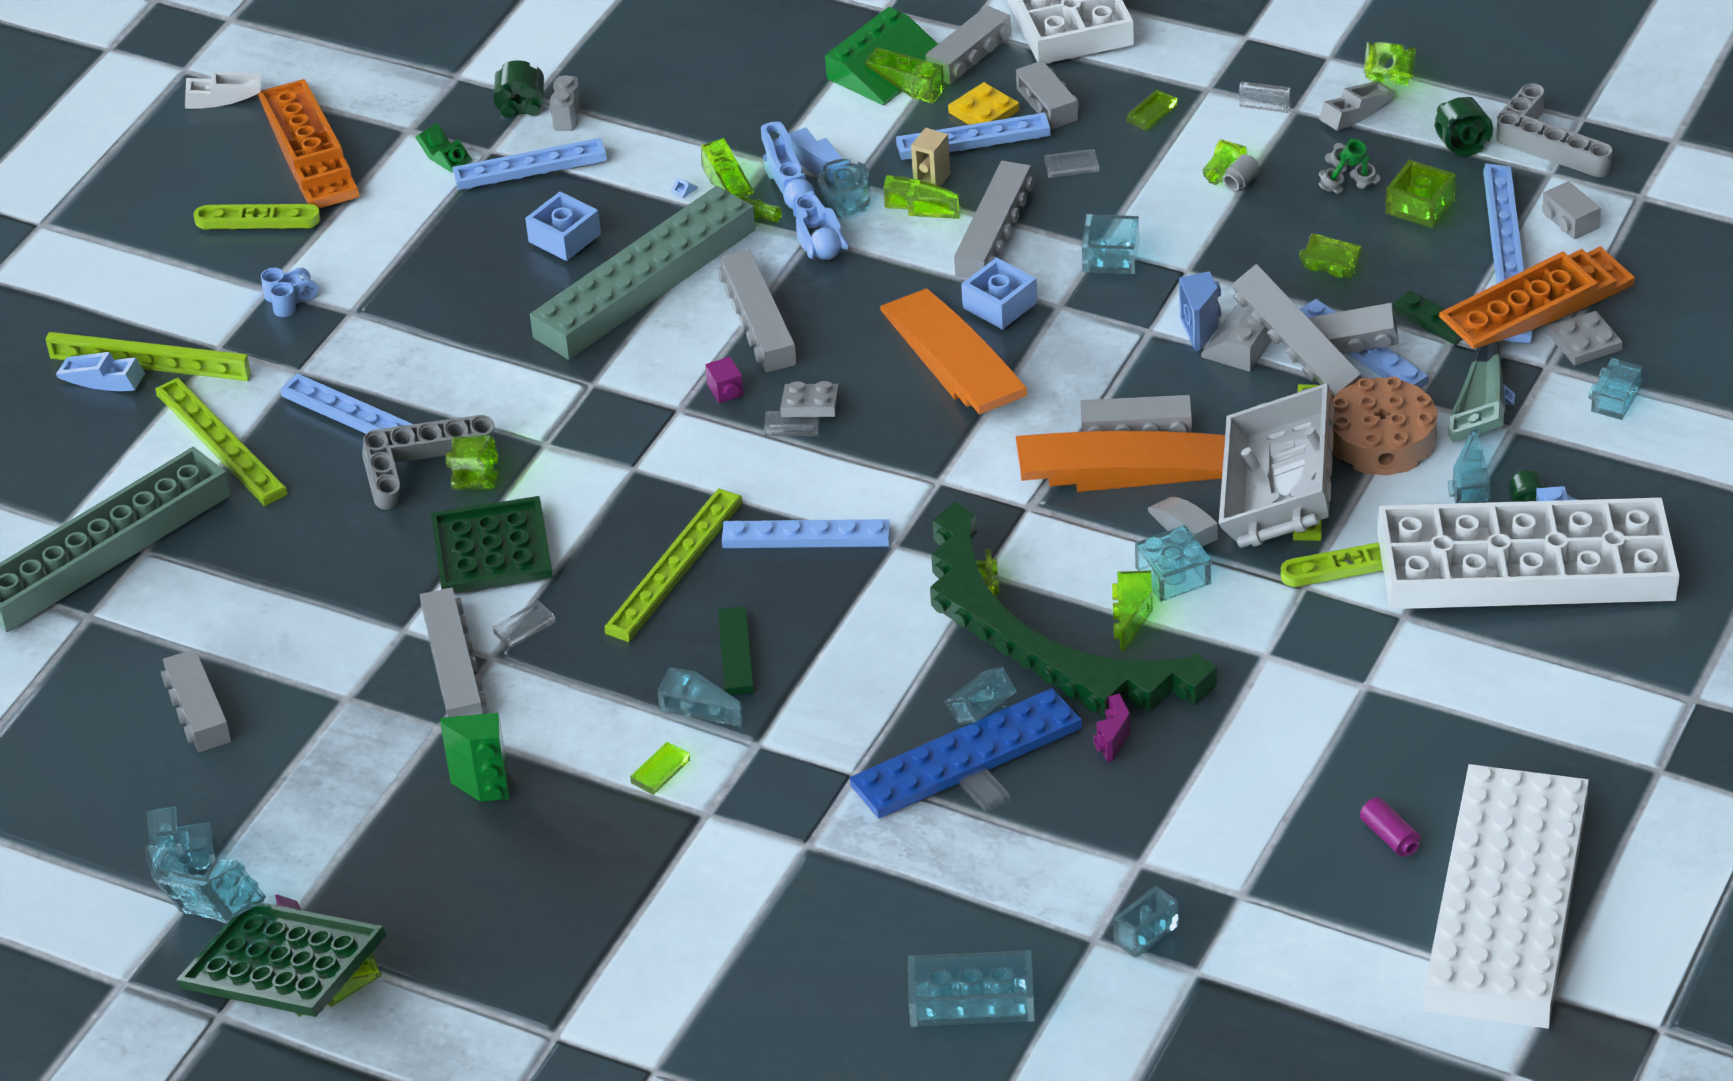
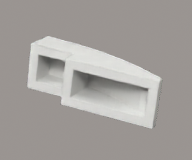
(221, 89)

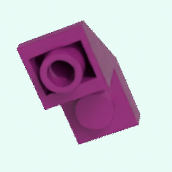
(1113, 730)

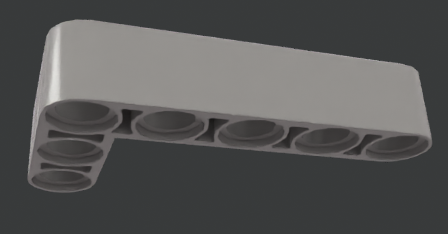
(1521, 130)
(419, 442)

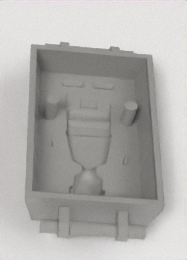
(1277, 467)

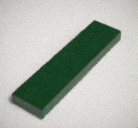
(735, 651)

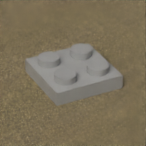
(1585, 338)
(809, 399)

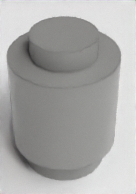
(1240, 172)

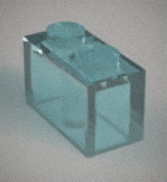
(1616, 388)
(980, 696)
(1145, 921)

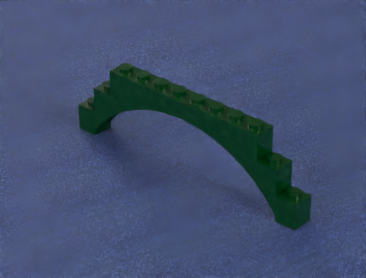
(1080, 675)

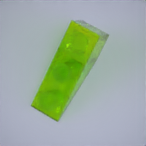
(911, 75)
(724, 169)
(1133, 604)

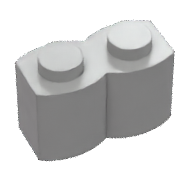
(565, 103)

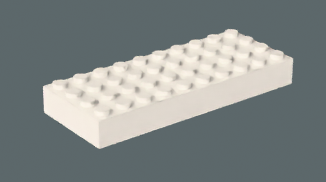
(1073, 27)
(1527, 553)
(1507, 896)

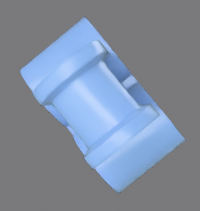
(287, 289)

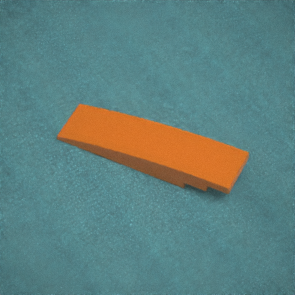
(308, 144)
(1538, 296)
(954, 352)
(1120, 458)

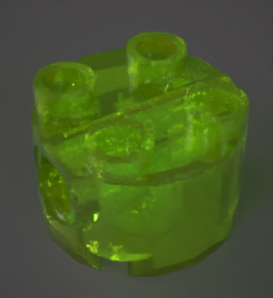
(1380, 53)
(473, 462)

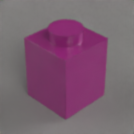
(724, 379)

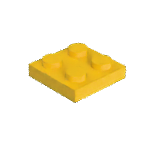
(983, 105)

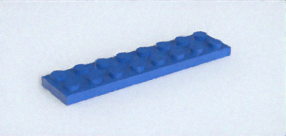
(965, 751)

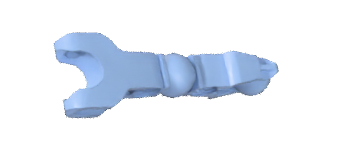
(800, 196)

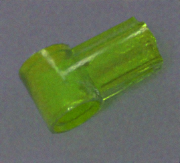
(1224, 155)

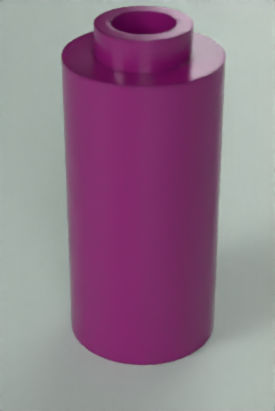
(1390, 827)

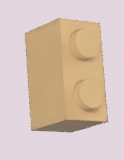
(931, 157)

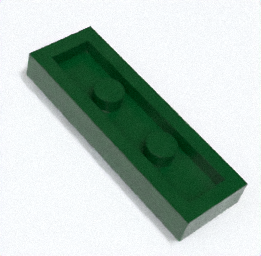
(1426, 315)

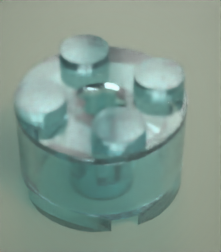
(844, 187)

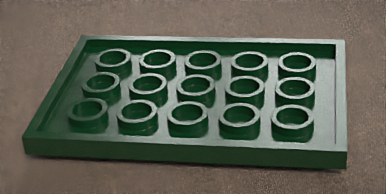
(282, 958)

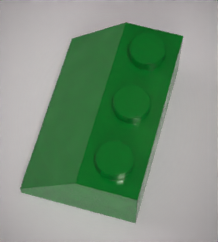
(476, 755)

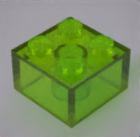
(1420, 193)

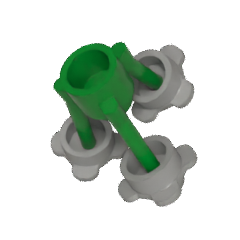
(1341, 157)

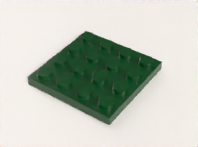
(491, 545)

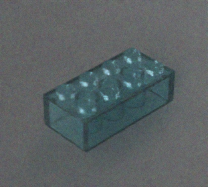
(970, 988)

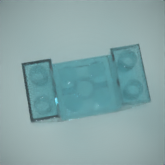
(219, 895)

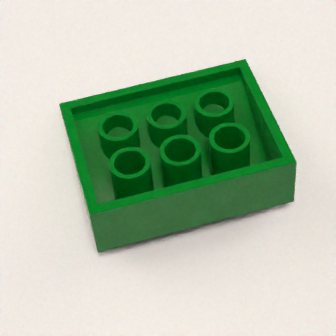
(887, 31)

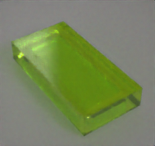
(1151, 110)
(660, 768)

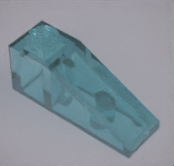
(1470, 476)
(695, 696)

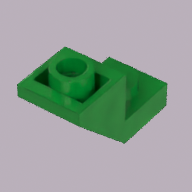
(440, 150)

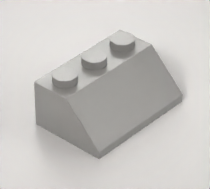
(1238, 341)

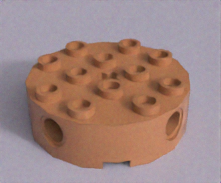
(1383, 425)

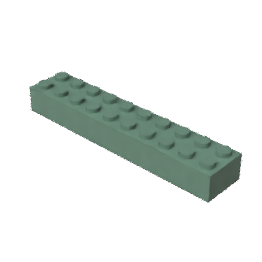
(642, 272)
(108, 534)

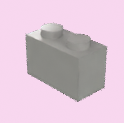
(1571, 210)

